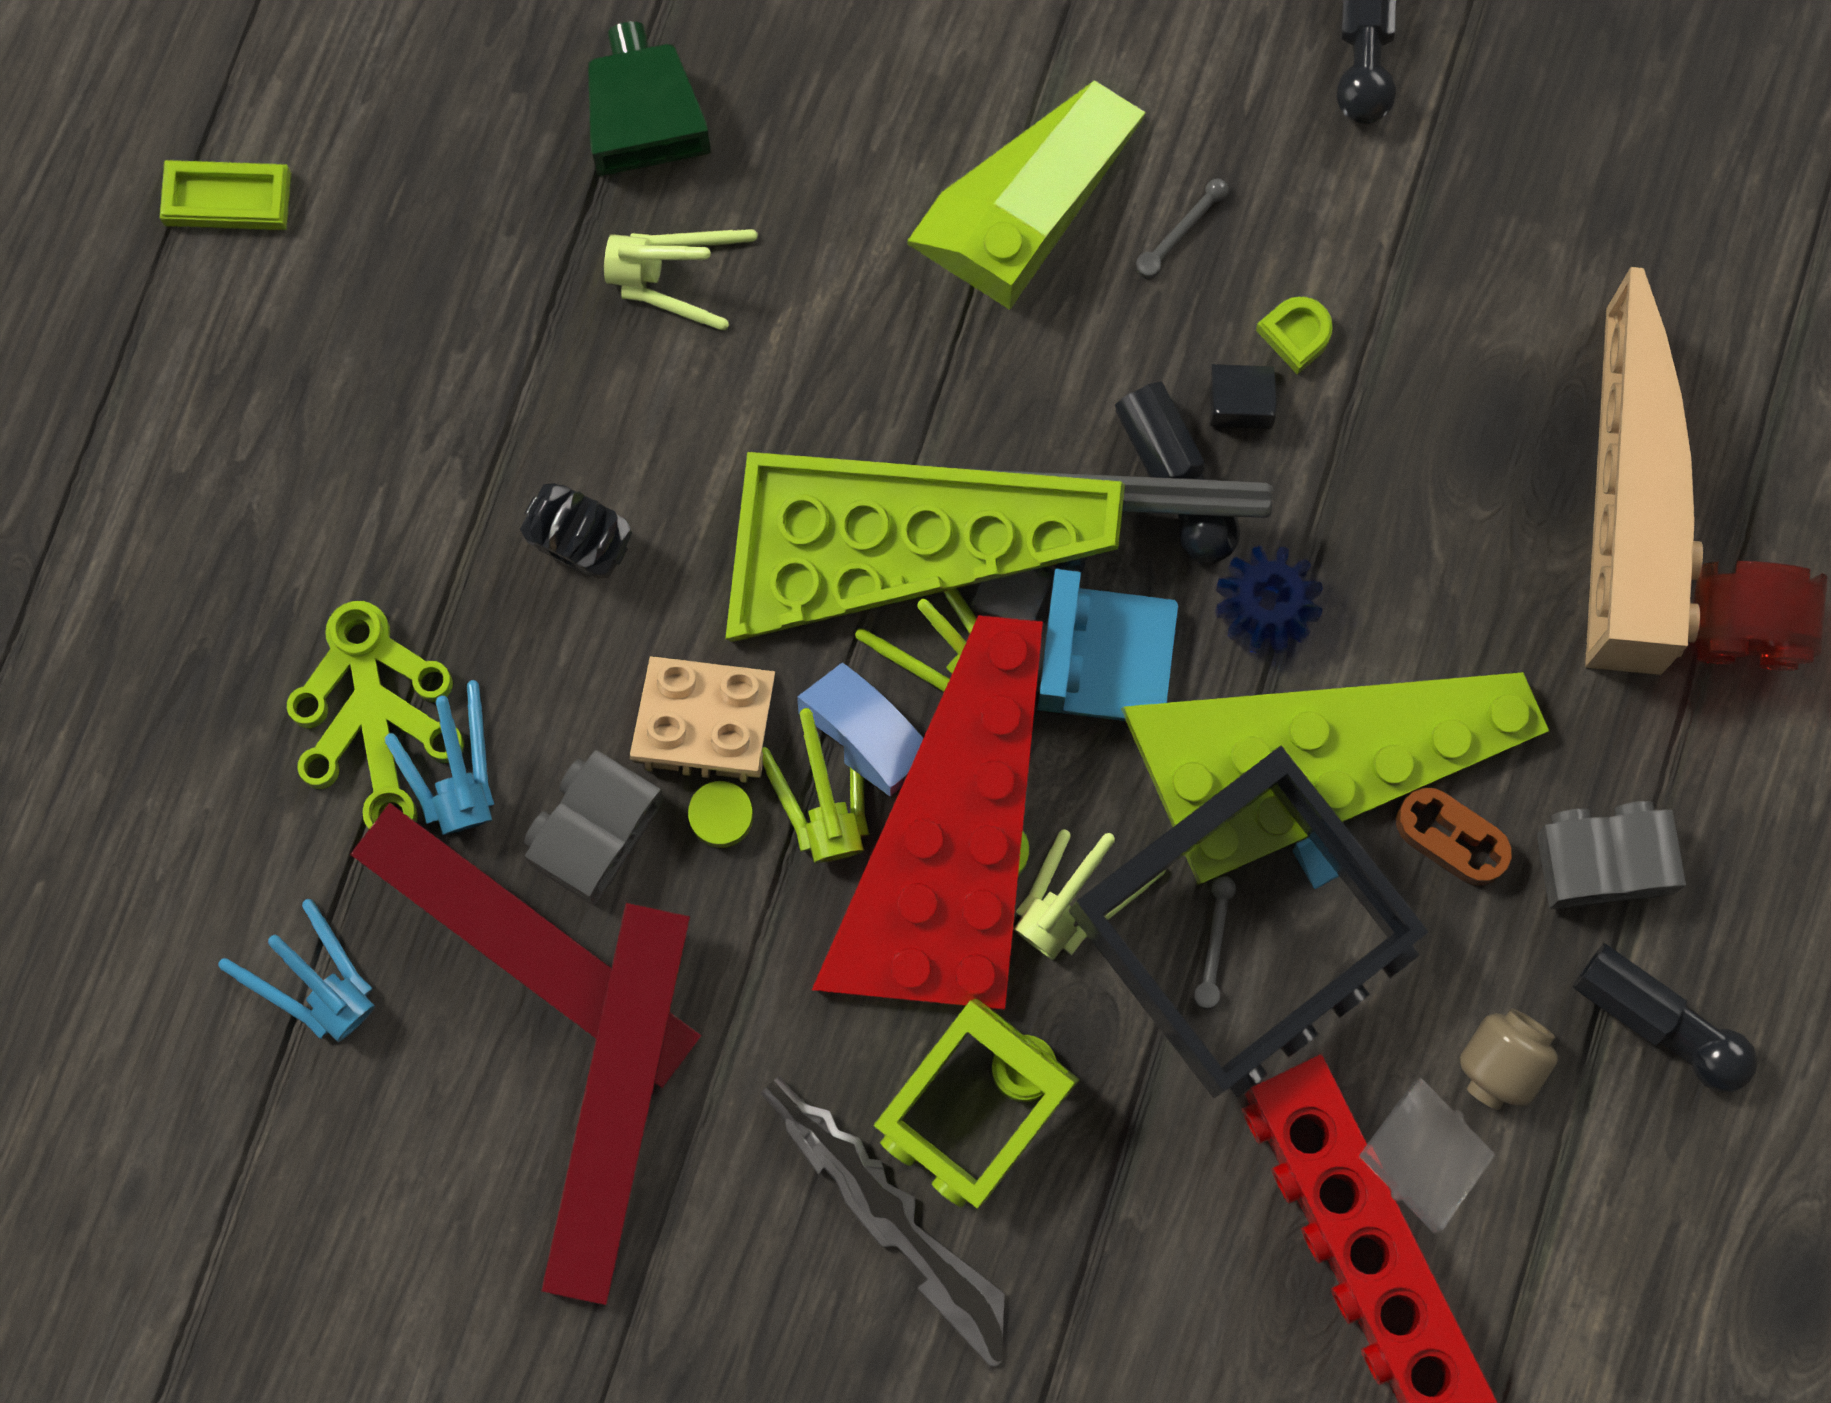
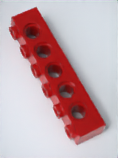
(1312, 1094)

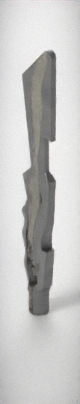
(888, 1214)

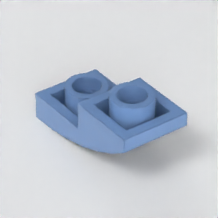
(874, 733)

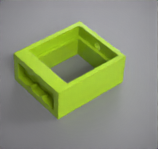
(1016, 1051)

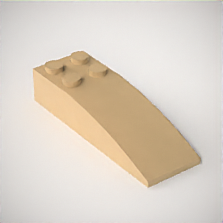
(1642, 497)

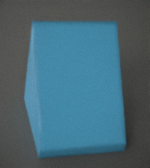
(1314, 863)

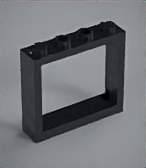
(1343, 853)

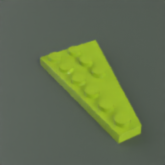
(868, 534)
(1348, 741)

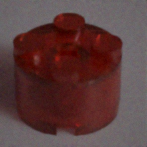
(1761, 613)

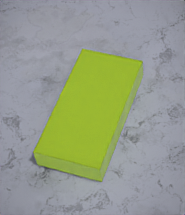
(225, 195)

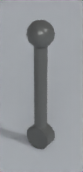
(1149, 263)
(1207, 993)

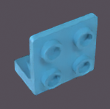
(1105, 650)

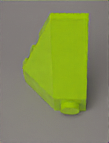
(1017, 203)

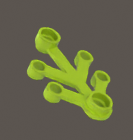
(368, 706)

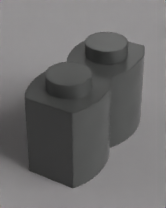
(593, 825)
(1610, 857)

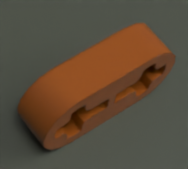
(1462, 824)

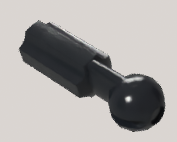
(1367, 88)
(1171, 453)
(1719, 1057)

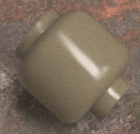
(1508, 1059)

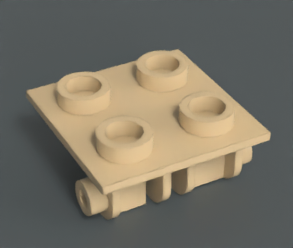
(703, 718)

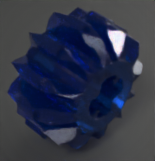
(1292, 603)

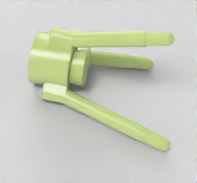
(639, 258)
(1048, 922)

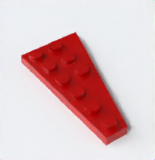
(945, 871)

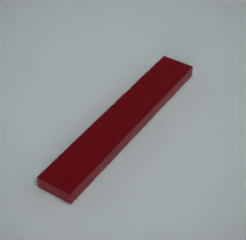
(501, 926)
(616, 1104)

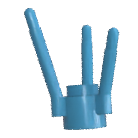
(464, 797)
(336, 1003)

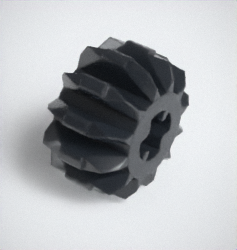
(576, 530)

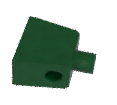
(642, 105)

